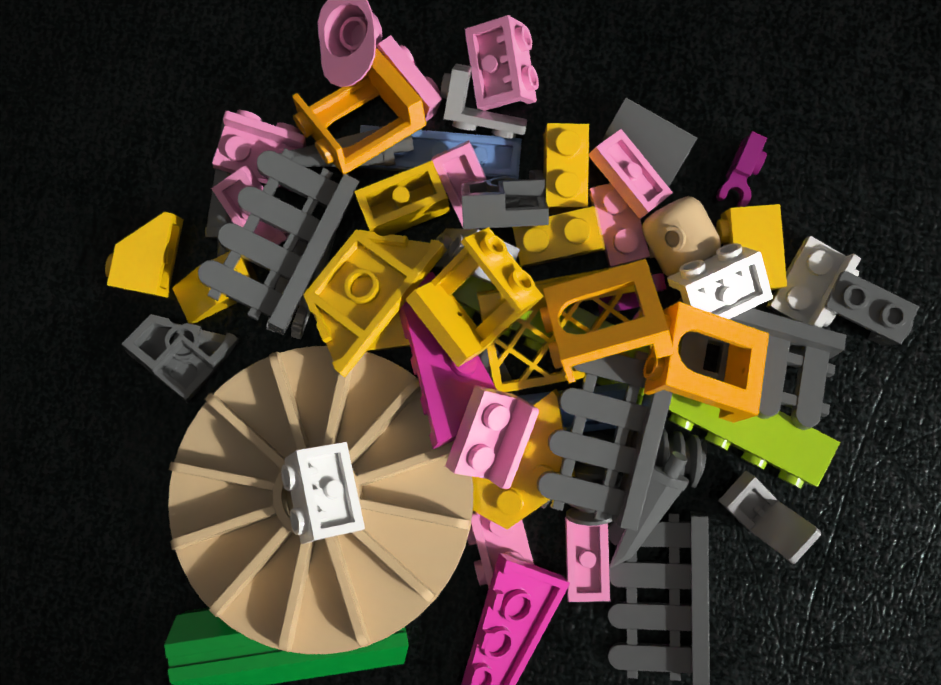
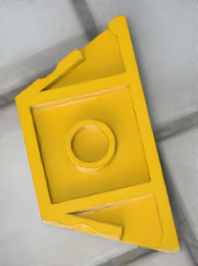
(366, 289)
(513, 504)

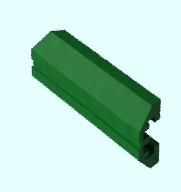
(210, 652)

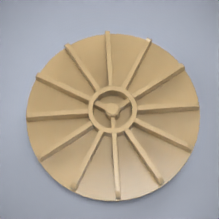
(235, 514)

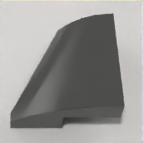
(657, 139)
(505, 202)
(179, 354)

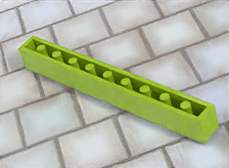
(772, 441)

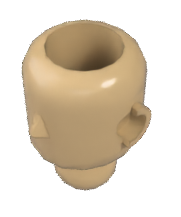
(680, 234)

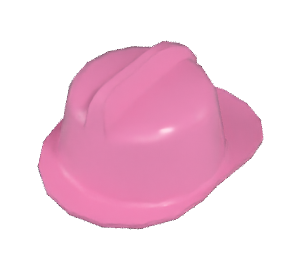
(347, 40)

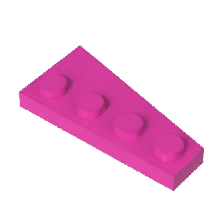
(443, 384)
(512, 621)

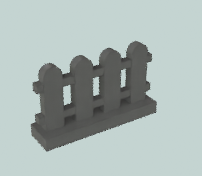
(270, 256)
(785, 336)
(633, 460)
(665, 616)

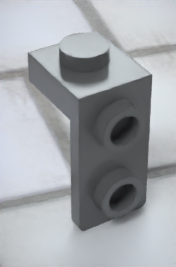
(873, 308)

